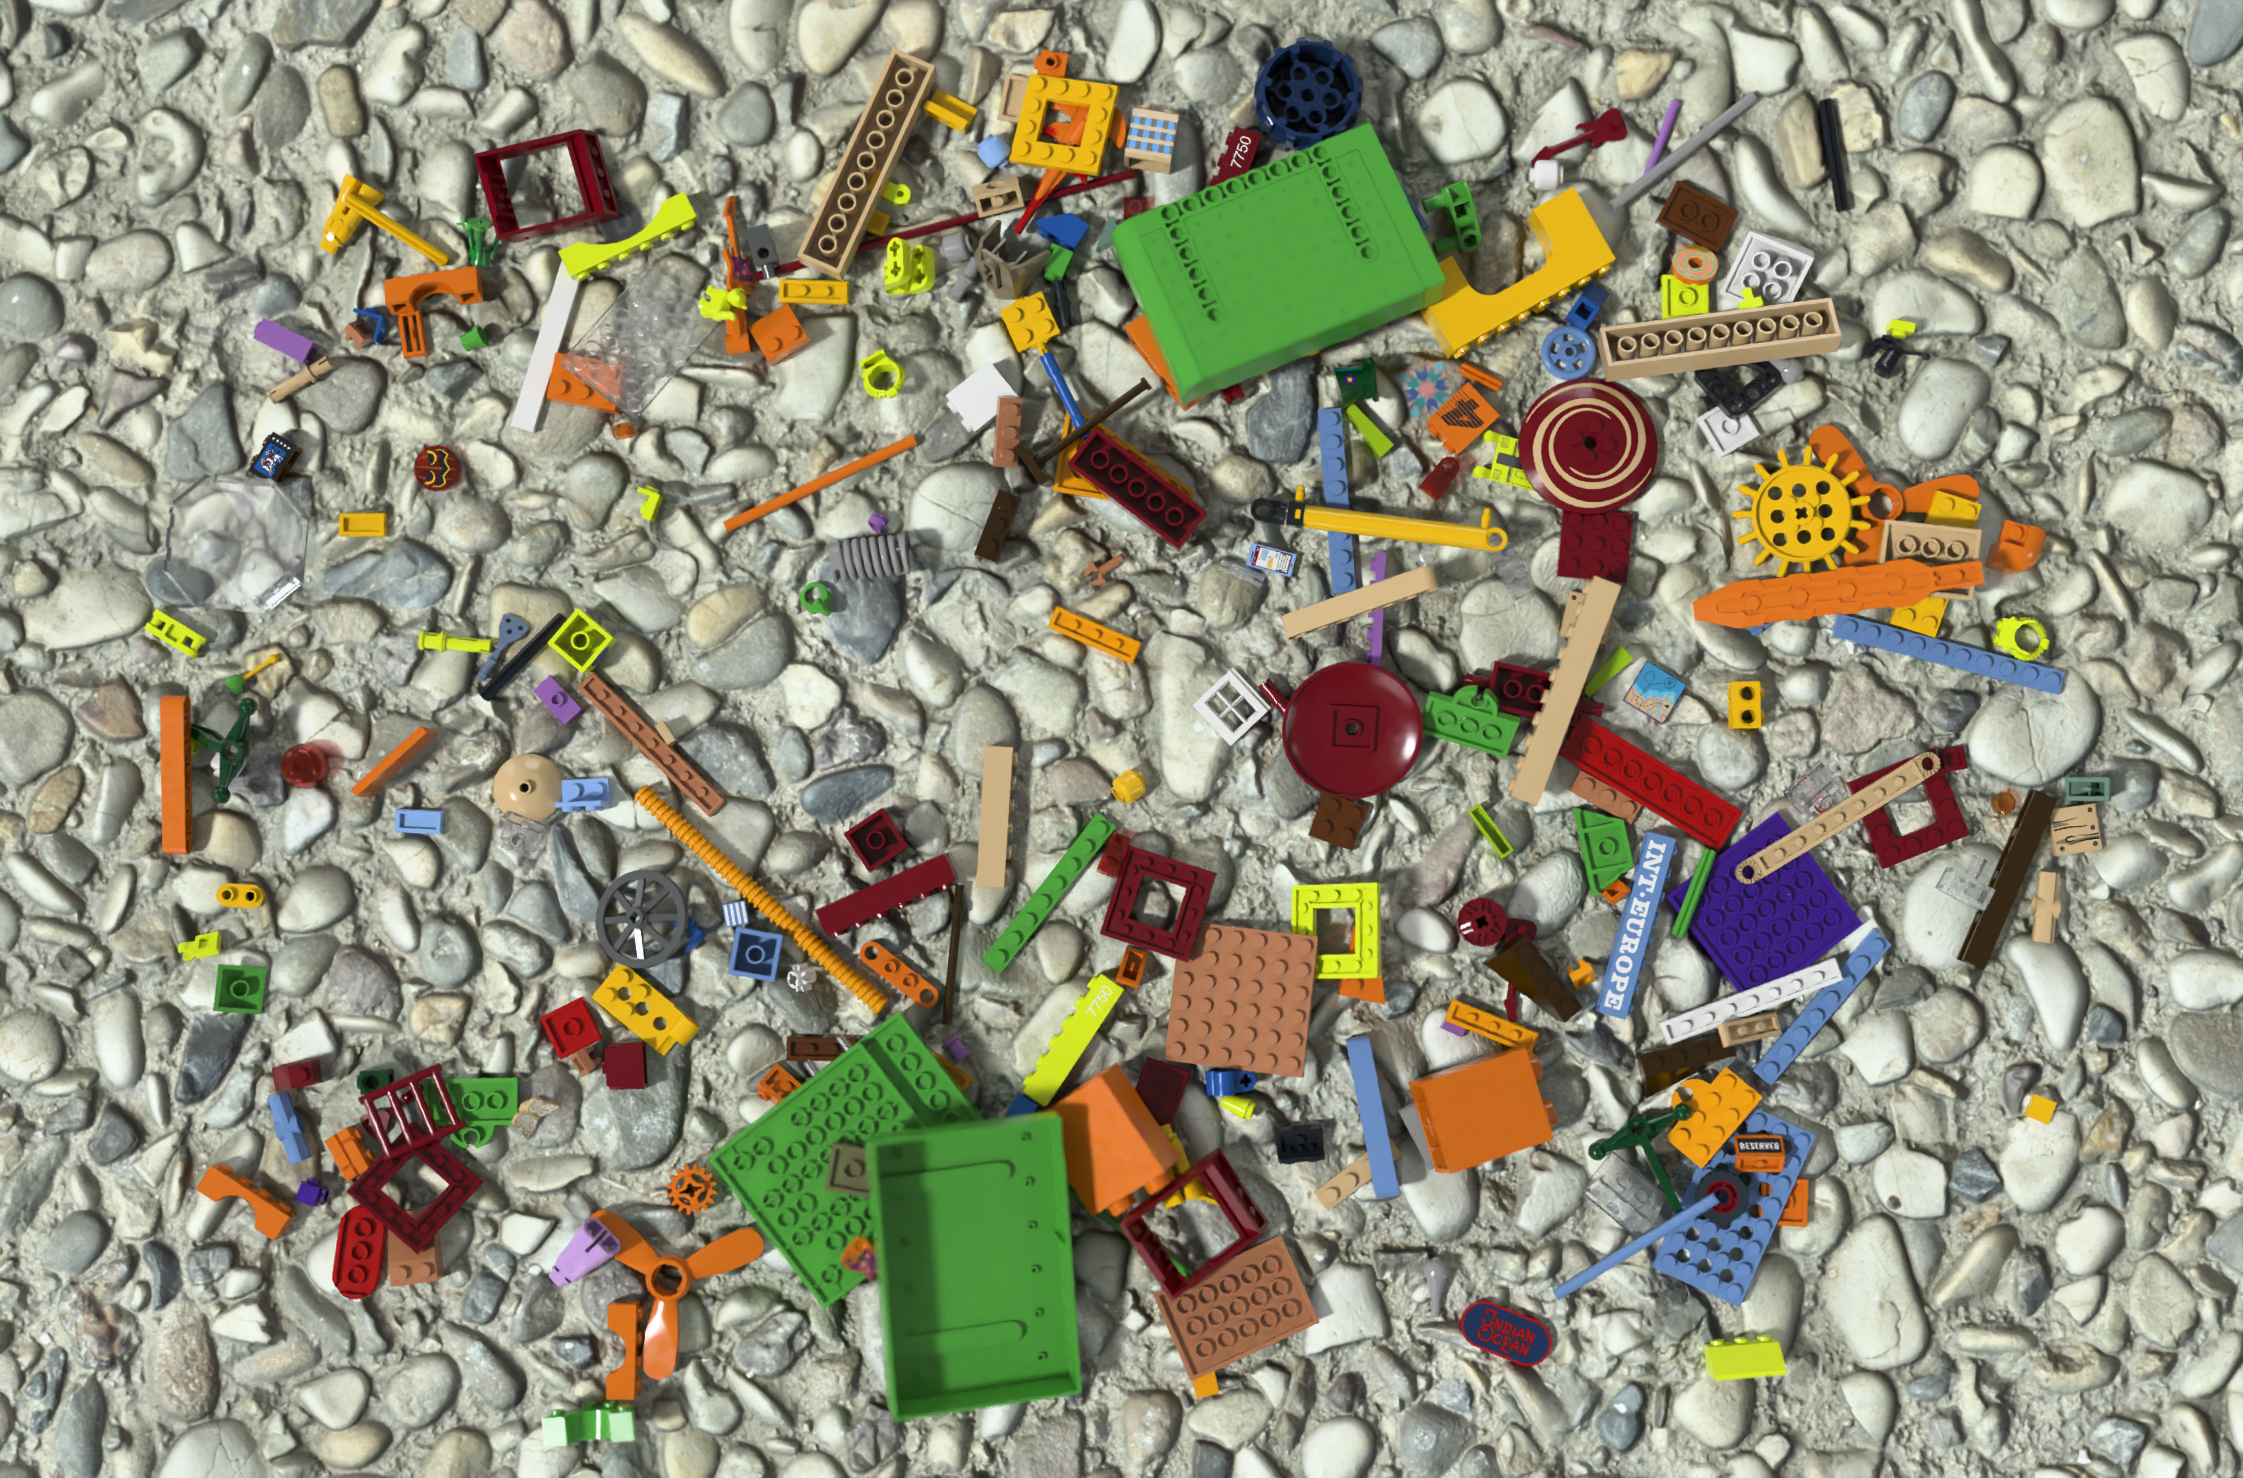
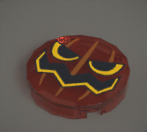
(437, 468)

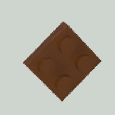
(1337, 821)

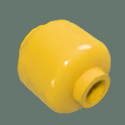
(1129, 786)

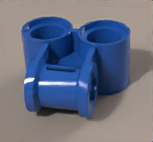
(1227, 1082)

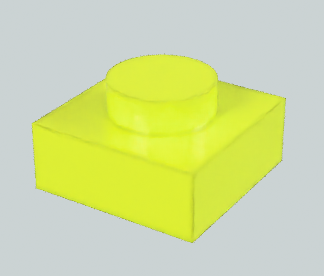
(1899, 328)

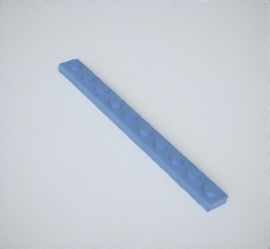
(1948, 654)

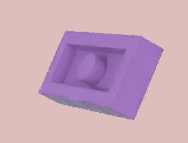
(558, 700)

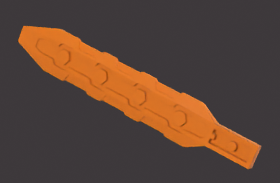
(1832, 592)

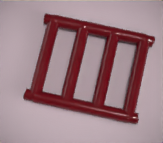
(434, 1133)

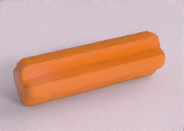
(1480, 376)

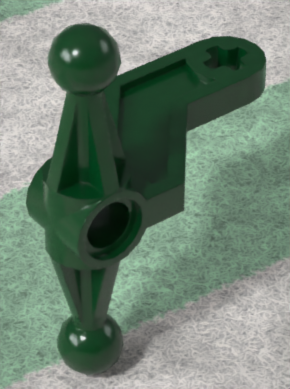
(237, 736)
(1653, 1127)

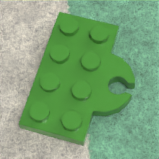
(1470, 721)
(478, 1102)

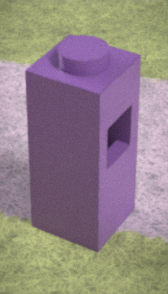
(285, 341)

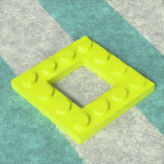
(1367, 905)

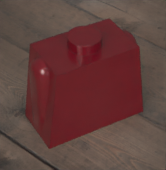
(626, 1066)

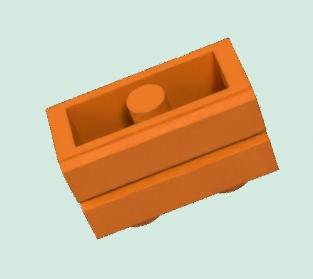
(350, 1152)

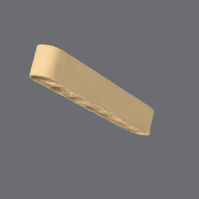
(1360, 602)

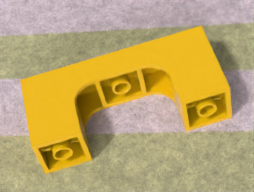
(1573, 256)

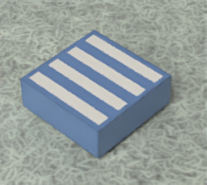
(736, 913)

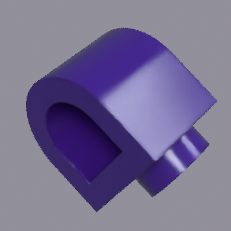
(312, 1193)

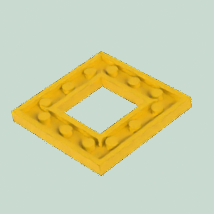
(1045, 89)

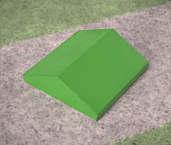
(239, 988)

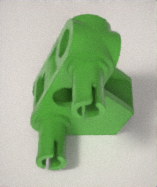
(1460, 212)

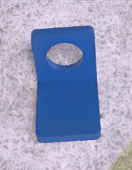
(381, 325)

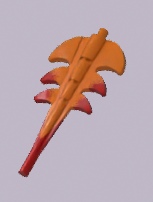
(1069, 135)

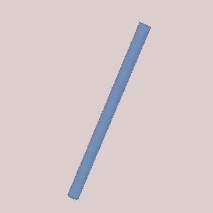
(1635, 1246)

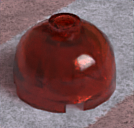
(313, 770)

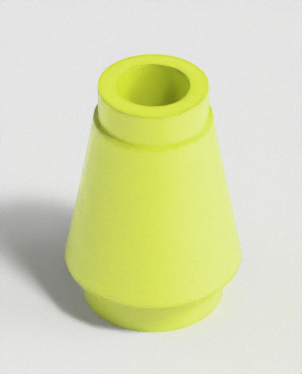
(1239, 1106)

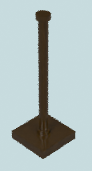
(1037, 463)

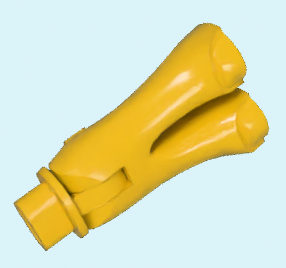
(343, 221)
(1194, 1188)

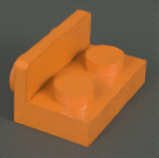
(776, 1085)

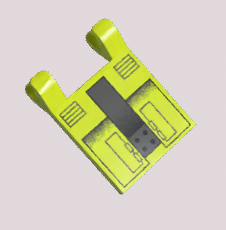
(1505, 464)

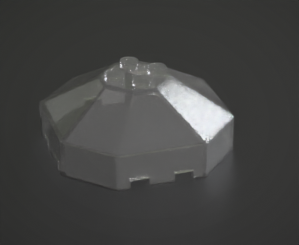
(236, 543)

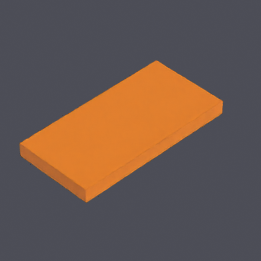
(394, 762)

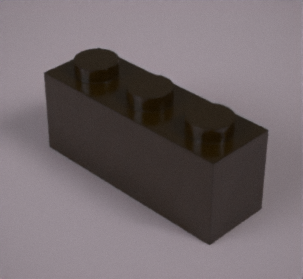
(998, 527)

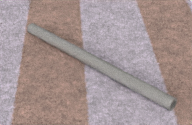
(1682, 151)

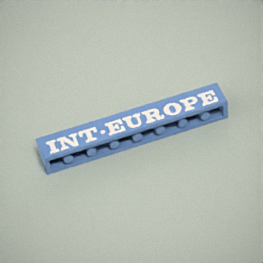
(1635, 925)

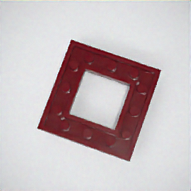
(1948, 828)
(1118, 919)
(413, 1232)

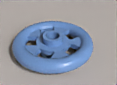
(1549, 359)

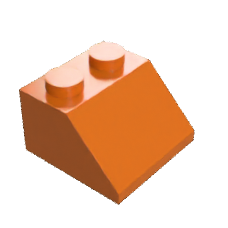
(779, 334)

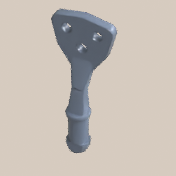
(505, 639)

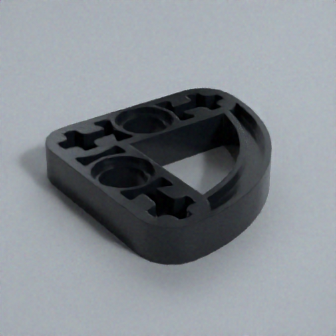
(1732, 396)

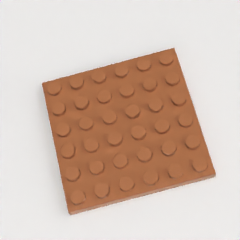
(1244, 1001)

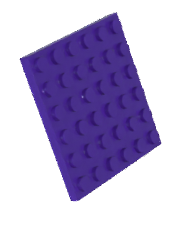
(1766, 925)

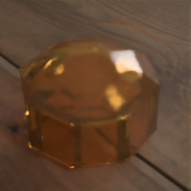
(623, 430)
(2002, 803)

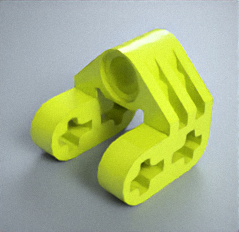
(908, 271)

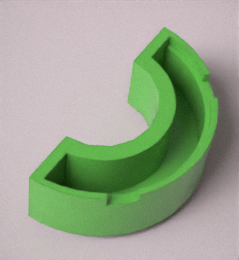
(590, 1422)

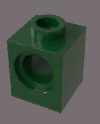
(385, 1077)

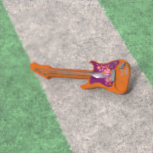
(738, 269)
(860, 1257)

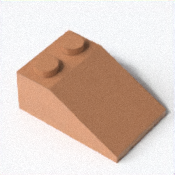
(407, 1266)

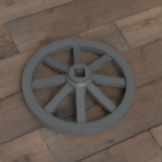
(645, 920)

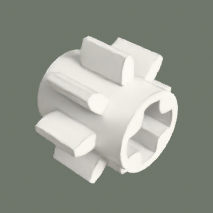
(801, 977)

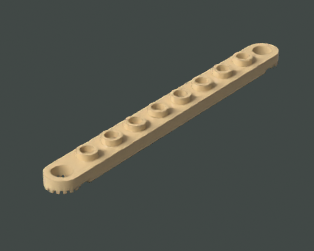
(1837, 817)

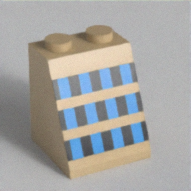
(1151, 140)

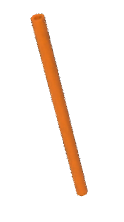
(820, 483)

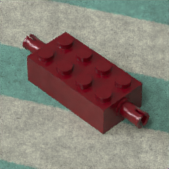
(1521, 690)

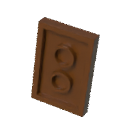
(1696, 216)

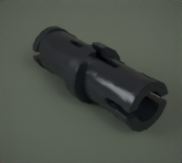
(1062, 304)

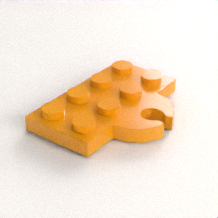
(1715, 1115)

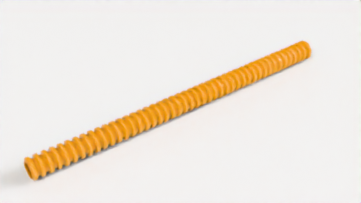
(760, 899)

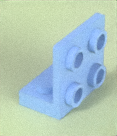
(586, 793)

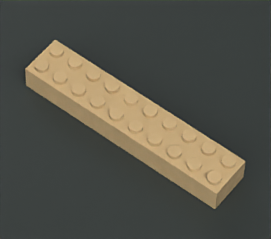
(874, 145)
(1719, 339)

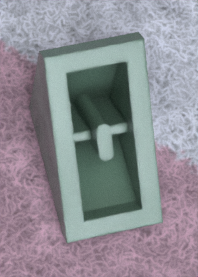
(2087, 789)

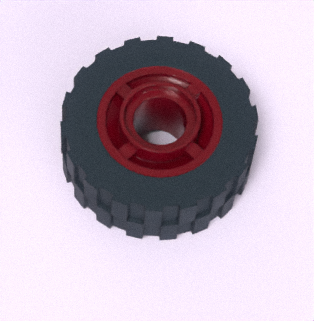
(1736, 1192)

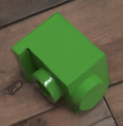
(1058, 263)

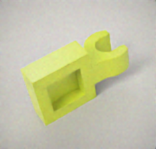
(203, 946)

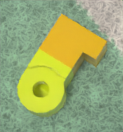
(892, 193)

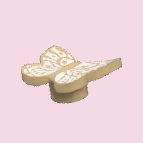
(530, 1112)

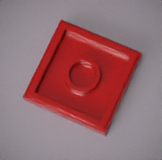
(571, 1027)

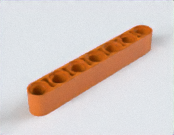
(176, 774)

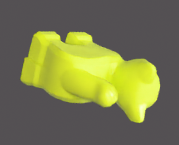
(721, 302)

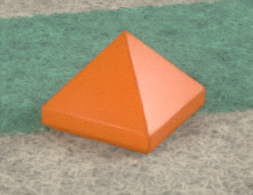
(1616, 891)

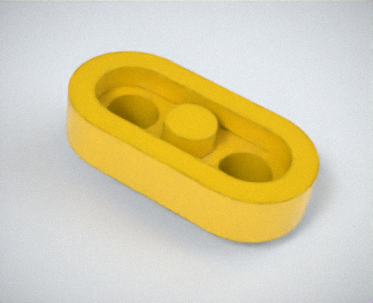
(239, 895)

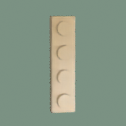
(1349, 1179)

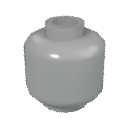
(957, 247)

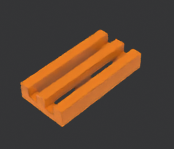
(422, 337)

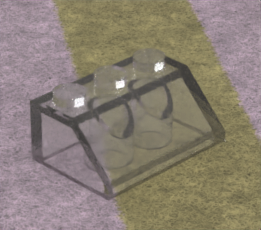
(1625, 1195)

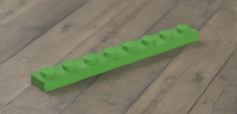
(1049, 893)

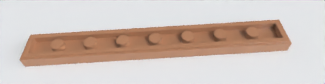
(651, 744)

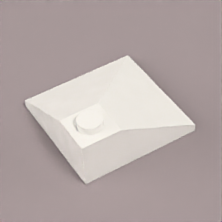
(1770, 266)

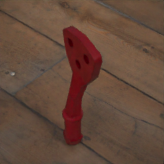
(386, 1115)

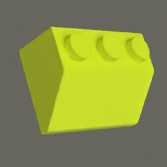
(1744, 1358)

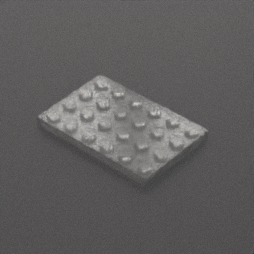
(640, 342)

